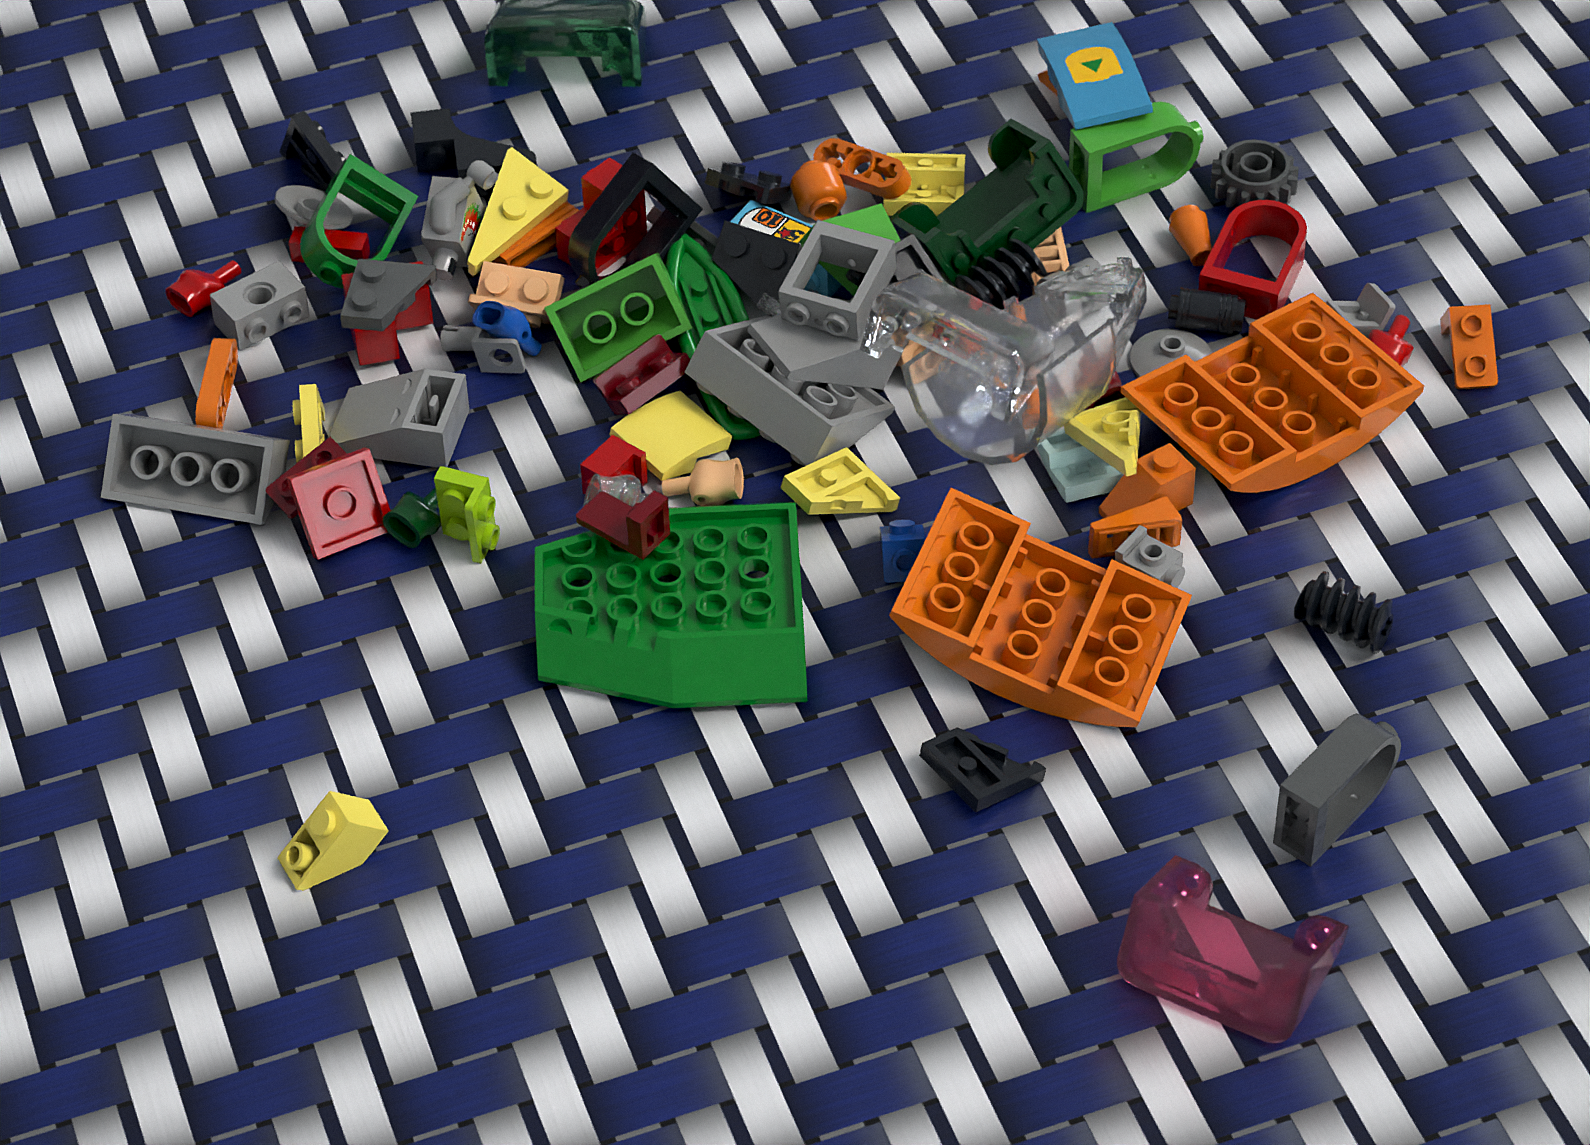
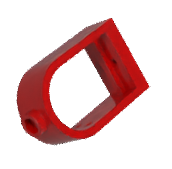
(1248, 220)

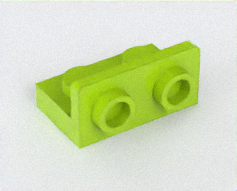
(467, 510)

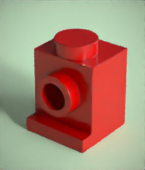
(614, 459)

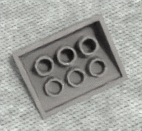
(797, 414)

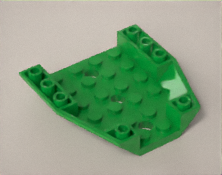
(683, 641)

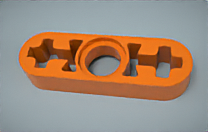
(871, 181)
(217, 383)

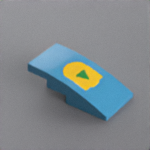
(1094, 75)

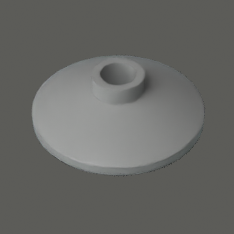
(302, 201)
(1163, 347)

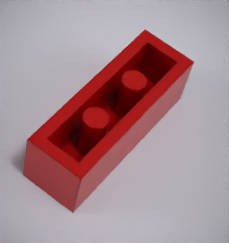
(350, 244)

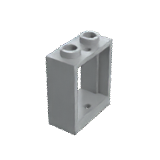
(846, 249)

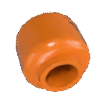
(818, 190)

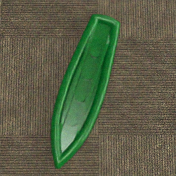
(709, 304)

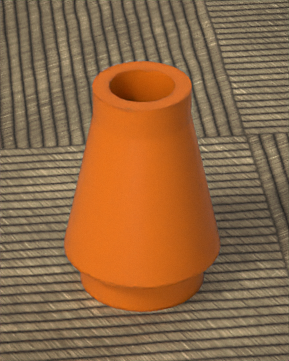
(1191, 231)

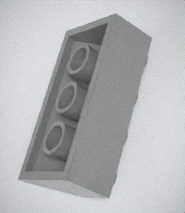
(192, 468)

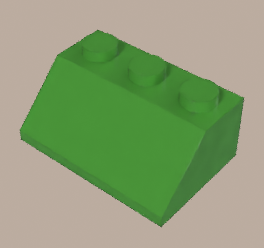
(618, 316)

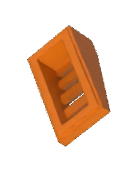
(1158, 516)

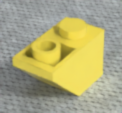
(332, 840)

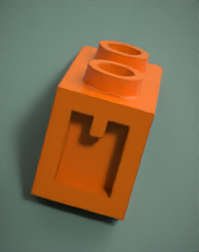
(1471, 345)

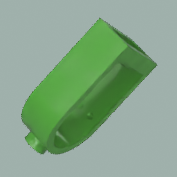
(1140, 176)

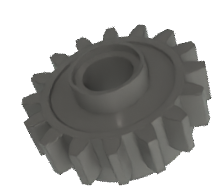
(1254, 172)

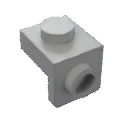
(1369, 311)

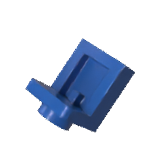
(900, 548)

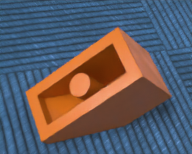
(1158, 475)

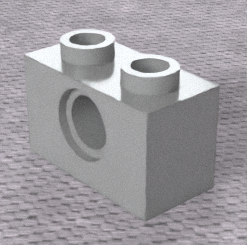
(259, 305)

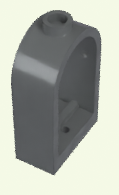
(1334, 786)

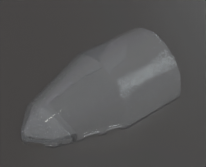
(1090, 325)

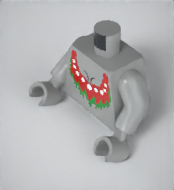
(454, 217)

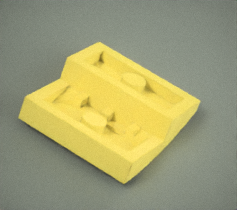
(935, 181)
(672, 434)

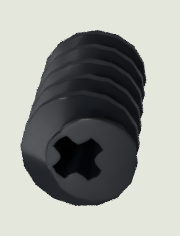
(1002, 273)
(1345, 612)

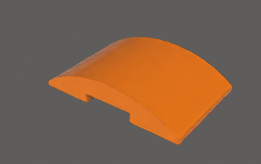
(1278, 400)
(1037, 617)

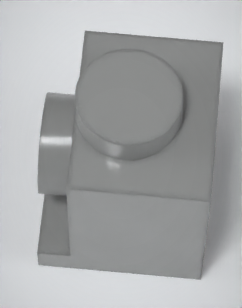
(1151, 557)

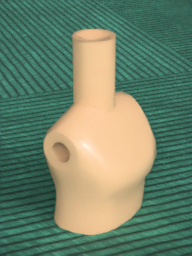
(709, 482)

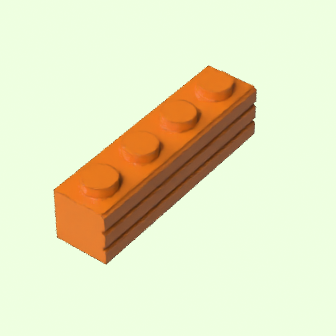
(537, 240)

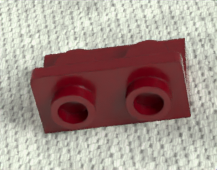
(640, 375)

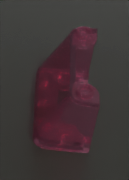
(1220, 961)

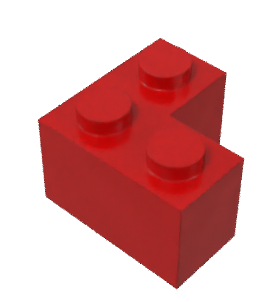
(624, 234)
(383, 345)

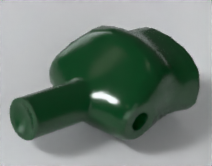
(413, 518)

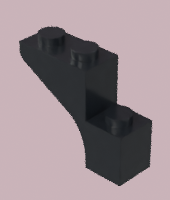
(444, 146)

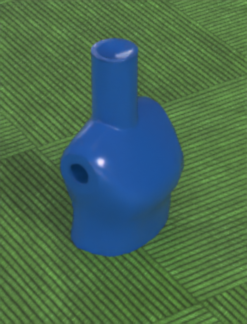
(506, 323)

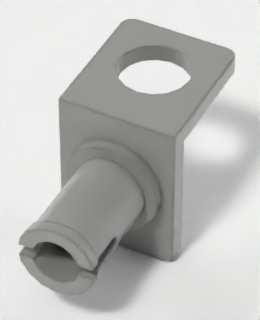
(478, 340)

